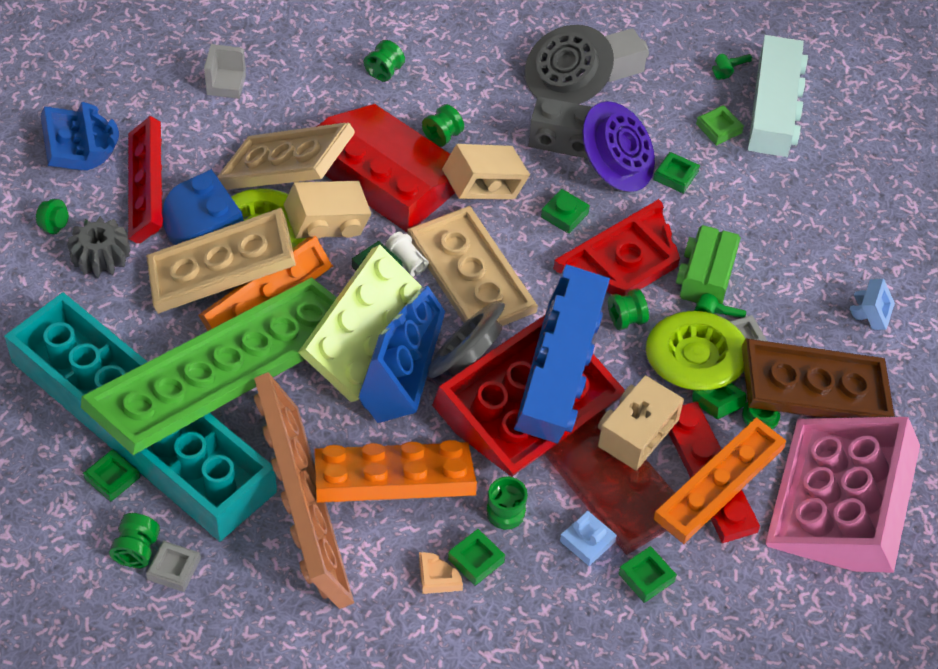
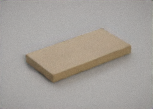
(285, 156)
(220, 260)
(471, 266)

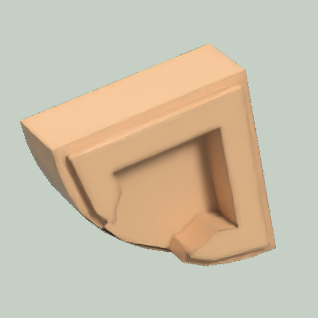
(438, 575)

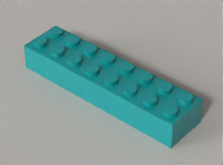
(197, 467)

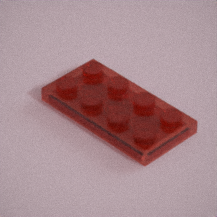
(611, 489)

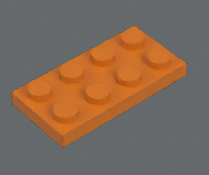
(394, 471)

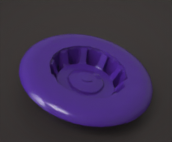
(618, 146)

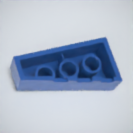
(562, 354)

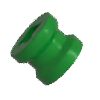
(384, 60)
(443, 125)
(628, 309)

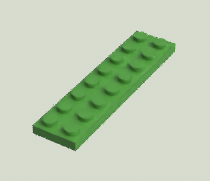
(208, 369)

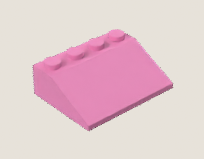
(846, 491)

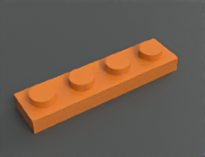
(310, 262)
(719, 480)

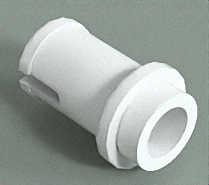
(411, 258)

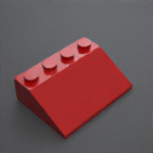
(393, 164)
(487, 396)

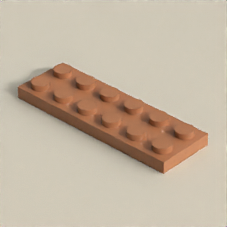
(296, 469)

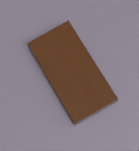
(815, 381)

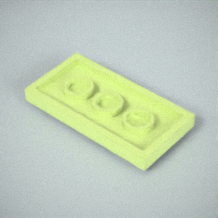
(350, 328)

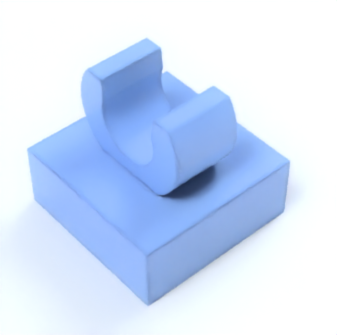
(874, 304)
(588, 538)

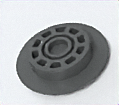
(565, 58)
(468, 341)

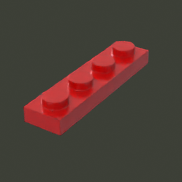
(144, 180)
(696, 447)

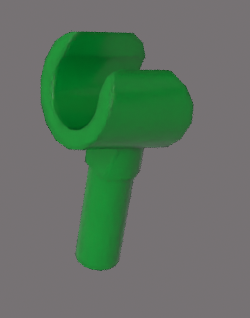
(724, 66)
(710, 304)

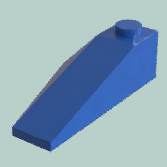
(402, 359)

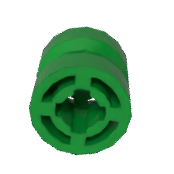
(506, 502)
(134, 541)

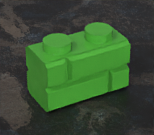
(709, 264)

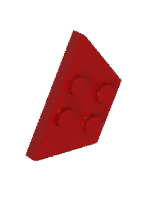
(628, 252)

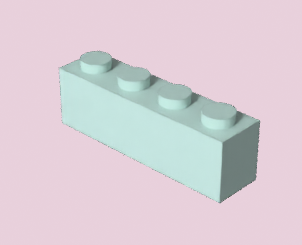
(776, 96)

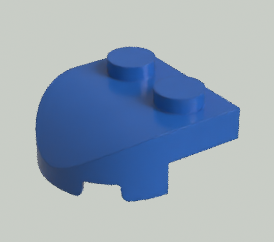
(77, 137)
(198, 208)

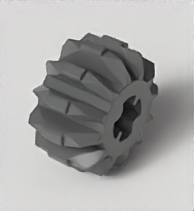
(98, 246)

